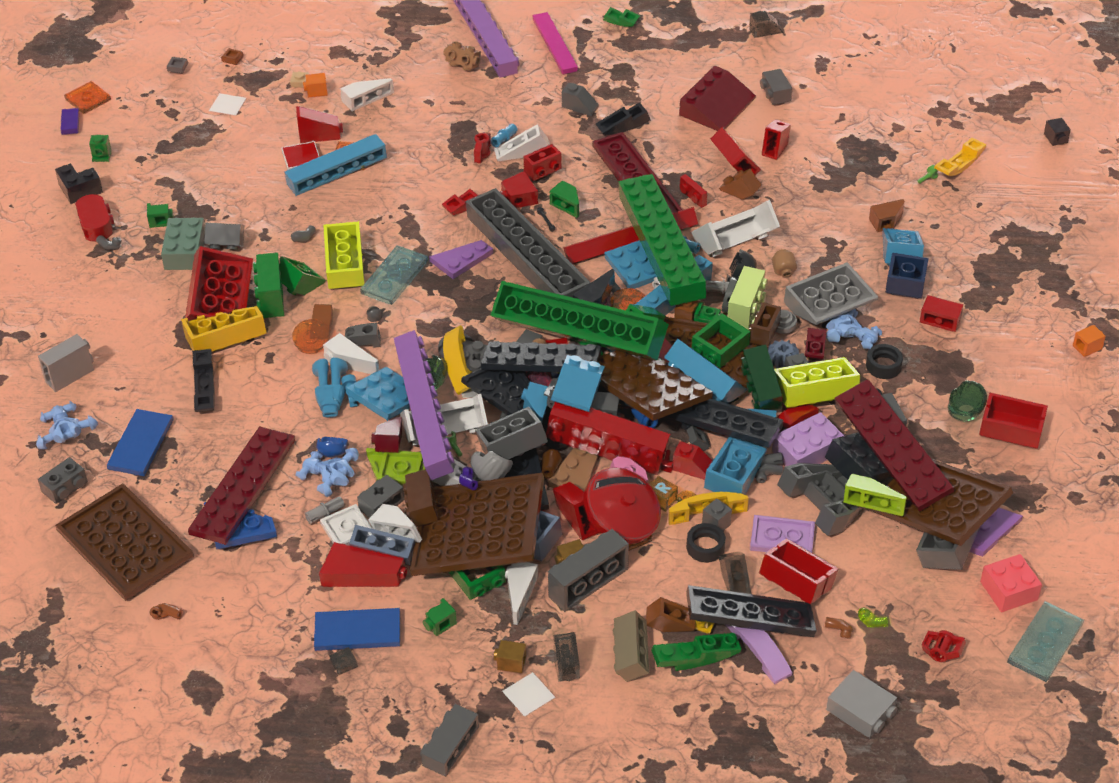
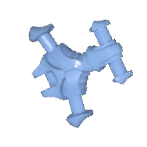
(847, 326)
(63, 426)
(333, 470)

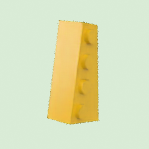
(224, 329)

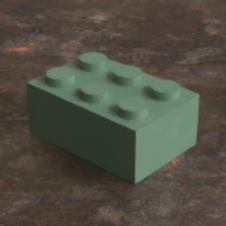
(181, 242)

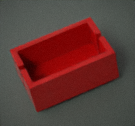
(1013, 420)
(798, 571)

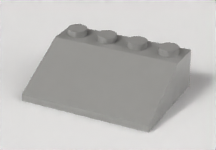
(828, 294)

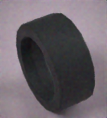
(885, 351)
(705, 530)

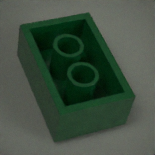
(761, 379)

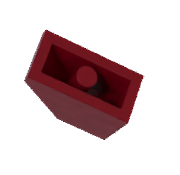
(388, 436)

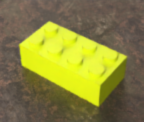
(343, 255)
(816, 381)

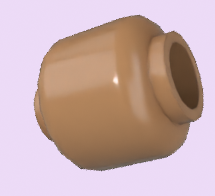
(784, 263)

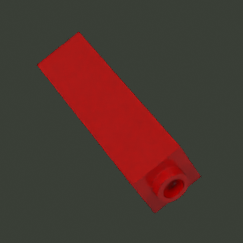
(733, 152)
(361, 568)

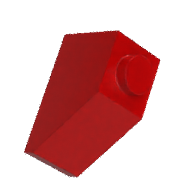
(690, 460)

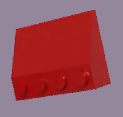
(218, 283)

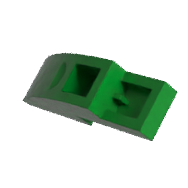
(700, 652)

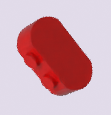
(94, 217)

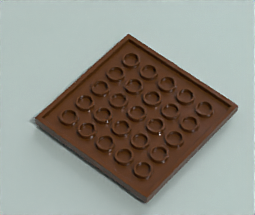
(481, 526)

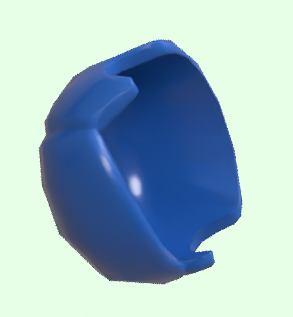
(331, 446)

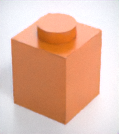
(315, 85)
(1089, 340)

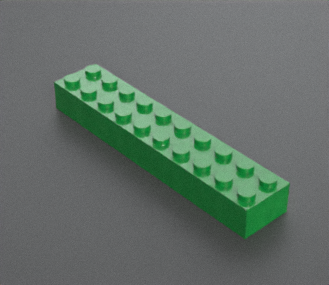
(662, 240)
(580, 320)

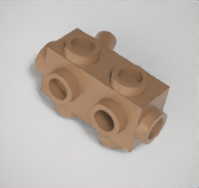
(457, 55)

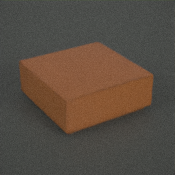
(232, 56)

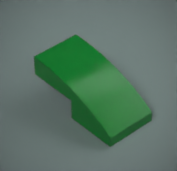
(618, 18)

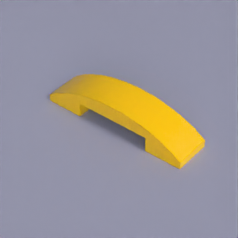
(962, 160)
(455, 358)
(694, 505)

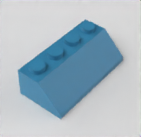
(704, 372)

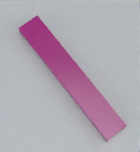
(555, 43)

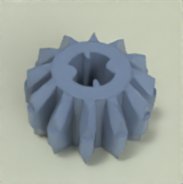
(780, 350)

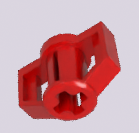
(482, 146)
(944, 641)

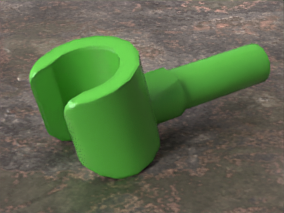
(931, 173)
(453, 442)

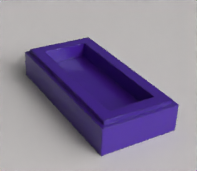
(70, 121)

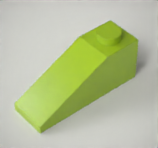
(873, 495)

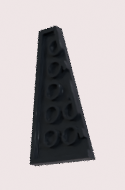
(504, 392)

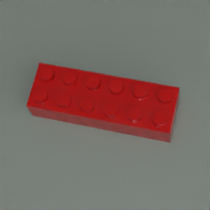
(607, 435)

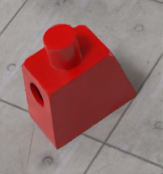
(775, 133)
(519, 190)

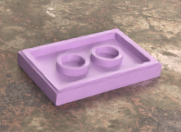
(771, 531)

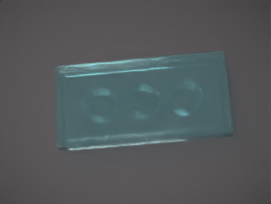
(394, 275)
(1045, 641)

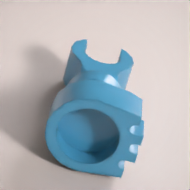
(346, 381)

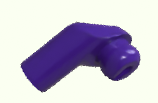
(466, 478)

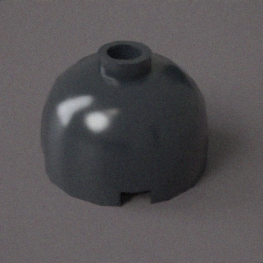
(740, 260)

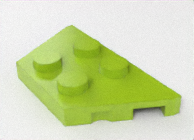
(394, 464)

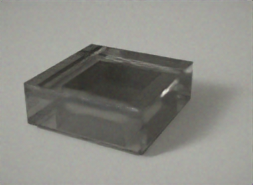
(343, 661)

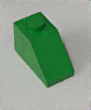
(565, 198)

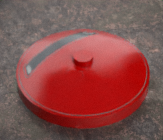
(622, 503)

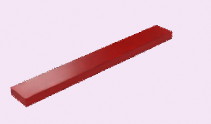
(606, 242)

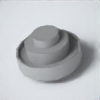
(787, 322)

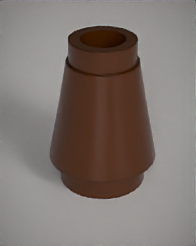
(550, 462)

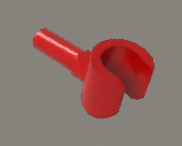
(667, 464)

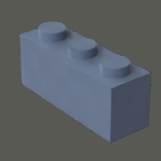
(383, 542)

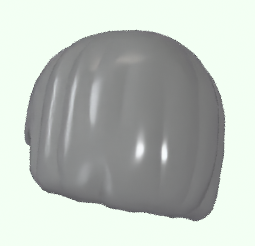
(490, 465)

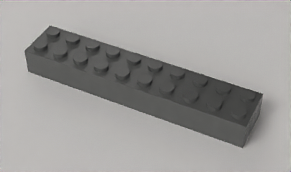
(524, 245)

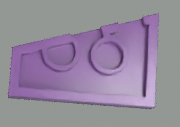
(462, 258)
(993, 529)

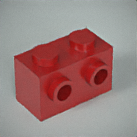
(542, 162)

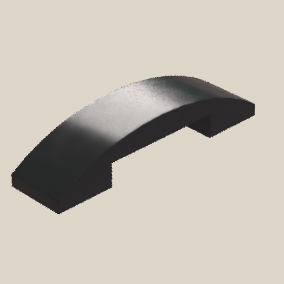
(203, 380)

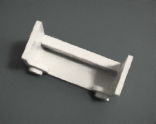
(736, 229)
(458, 417)

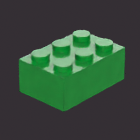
(269, 285)

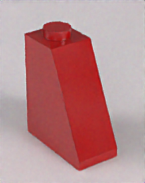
(317, 125)
(571, 504)

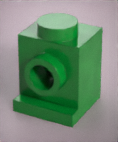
(100, 148)
(158, 215)
(705, 314)
(440, 618)

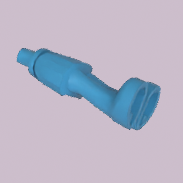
(329, 396)

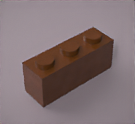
(420, 498)

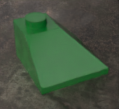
(298, 276)

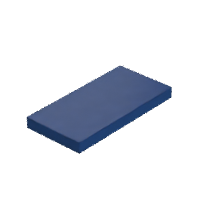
(140, 442)
(357, 629)

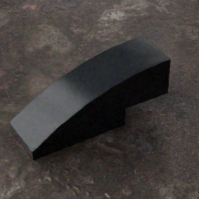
(624, 120)

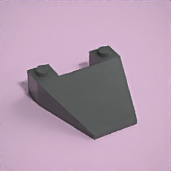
(825, 489)

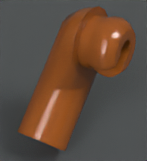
(164, 610)
(839, 624)

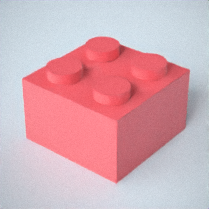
(1011, 583)

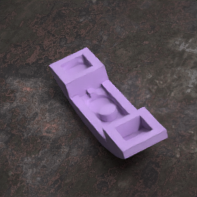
(765, 650)

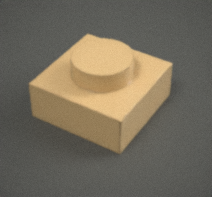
(298, 78)

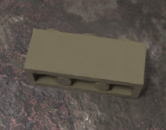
(631, 646)

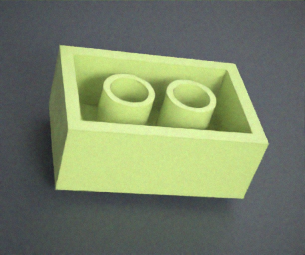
(747, 296)

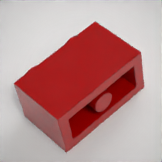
(941, 313)

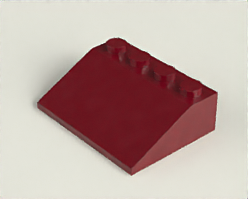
(716, 99)

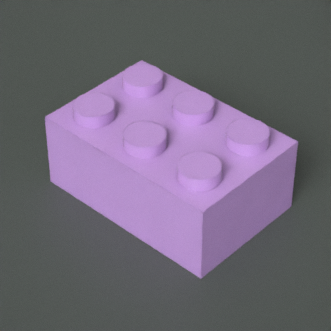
(806, 441)

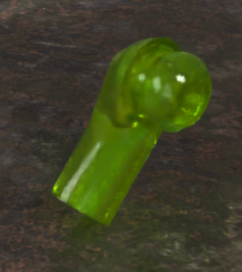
(870, 619)

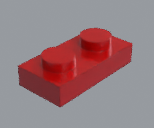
(693, 190)

